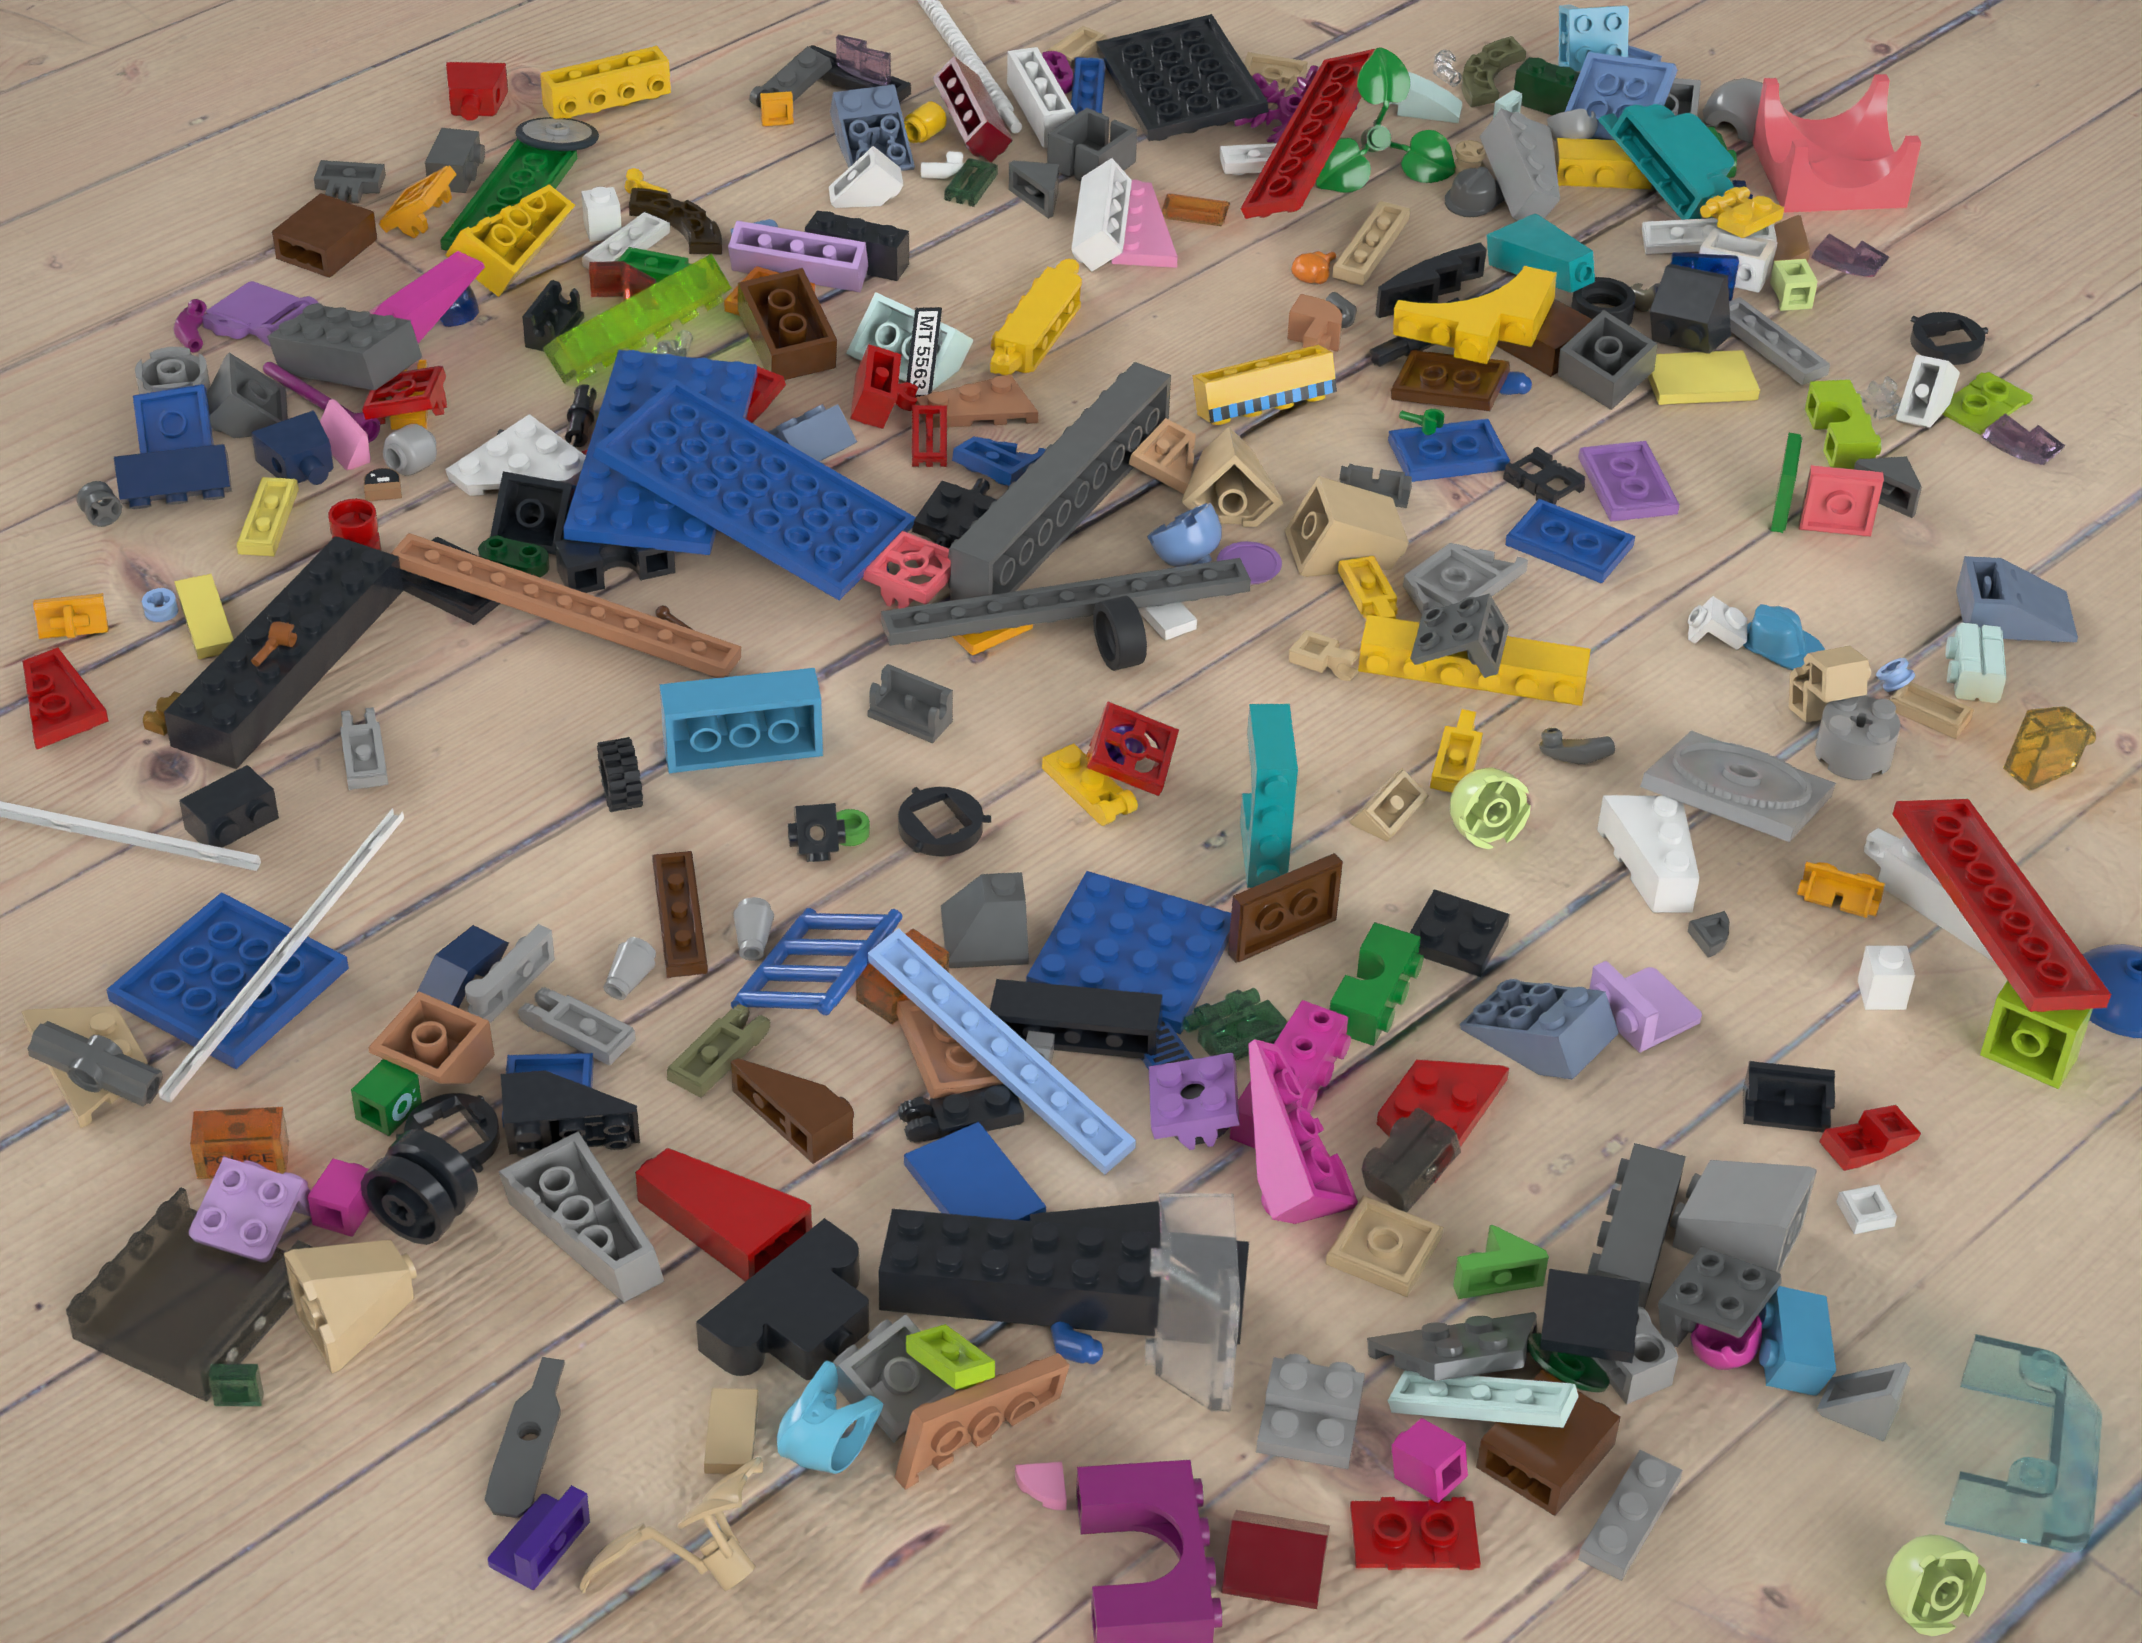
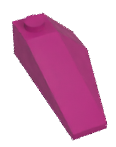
(432, 293)
(1291, 1161)

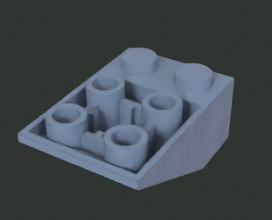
(871, 119)
(2014, 599)
(1544, 1025)

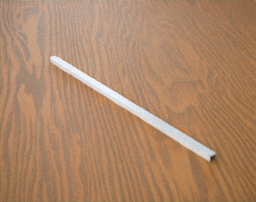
(130, 836)
(278, 958)

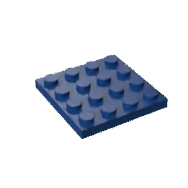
(1134, 942)
(209, 962)

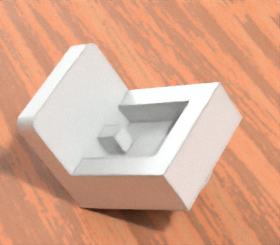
(1719, 620)

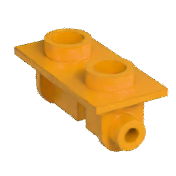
(1859, 891)

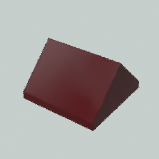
(1275, 1559)

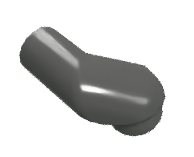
(1347, 308)

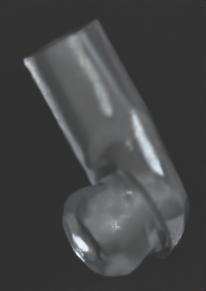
(1444, 69)
(676, 347)

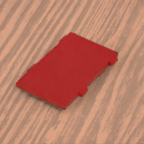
(1415, 1534)

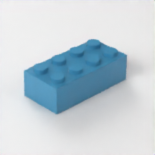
(741, 720)

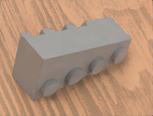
(1522, 163)
(582, 1213)

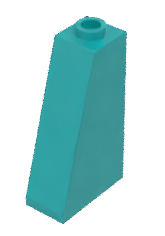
(1542, 246)

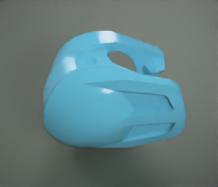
(814, 1426)

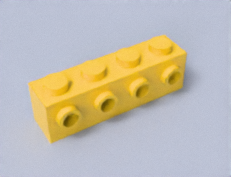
(605, 83)

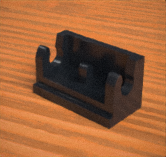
(551, 316)
(1788, 1096)

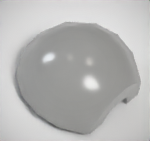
(1735, 103)

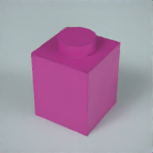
(337, 1198)
(1429, 1460)

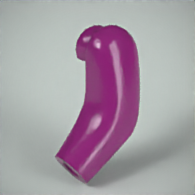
(187, 324)

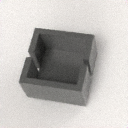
(1083, 144)

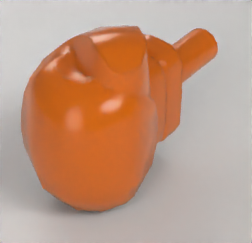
(1312, 267)

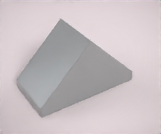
(1866, 1399)

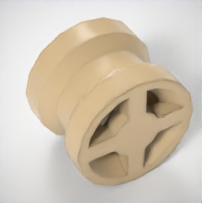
(1469, 155)

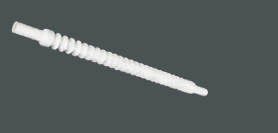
(967, 55)

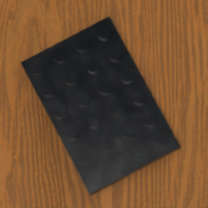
(1181, 77)

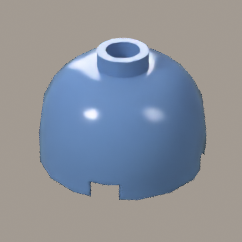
(1188, 537)

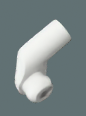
(943, 170)

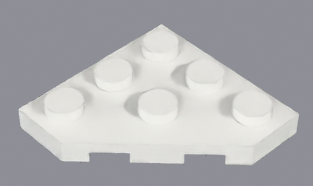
(521, 449)

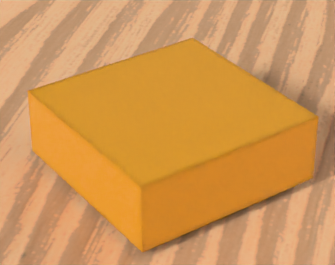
(776, 108)

